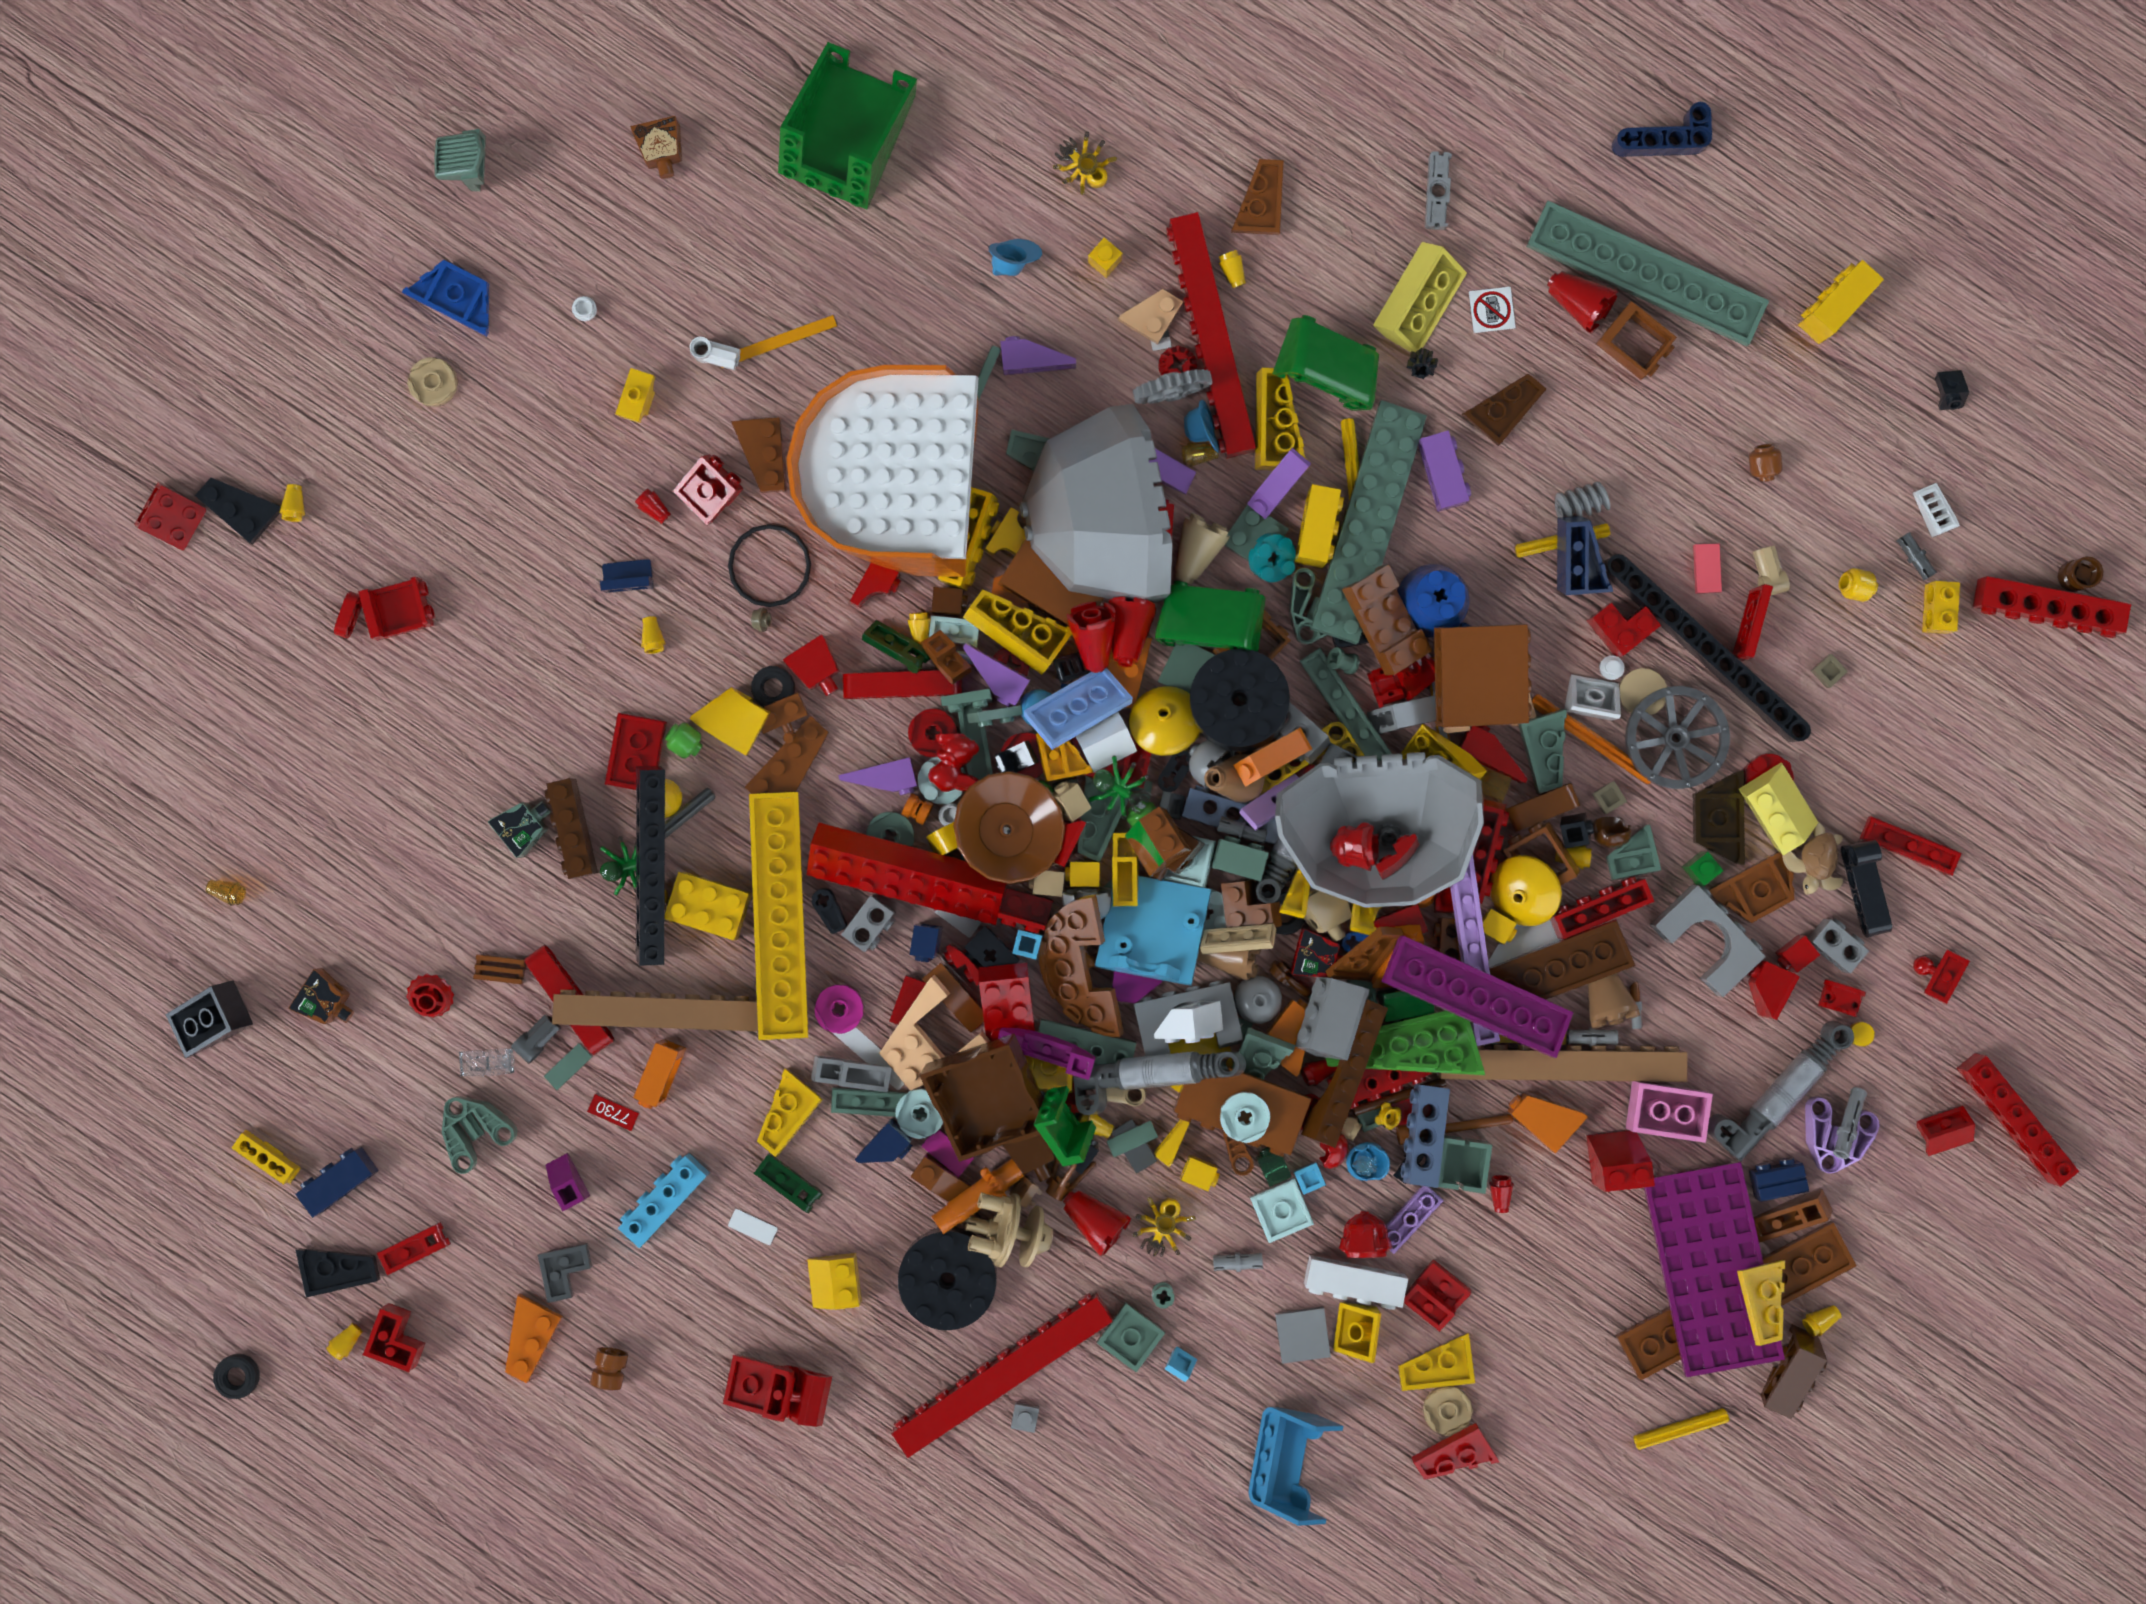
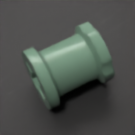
(1347, 662)
(1157, 1289)

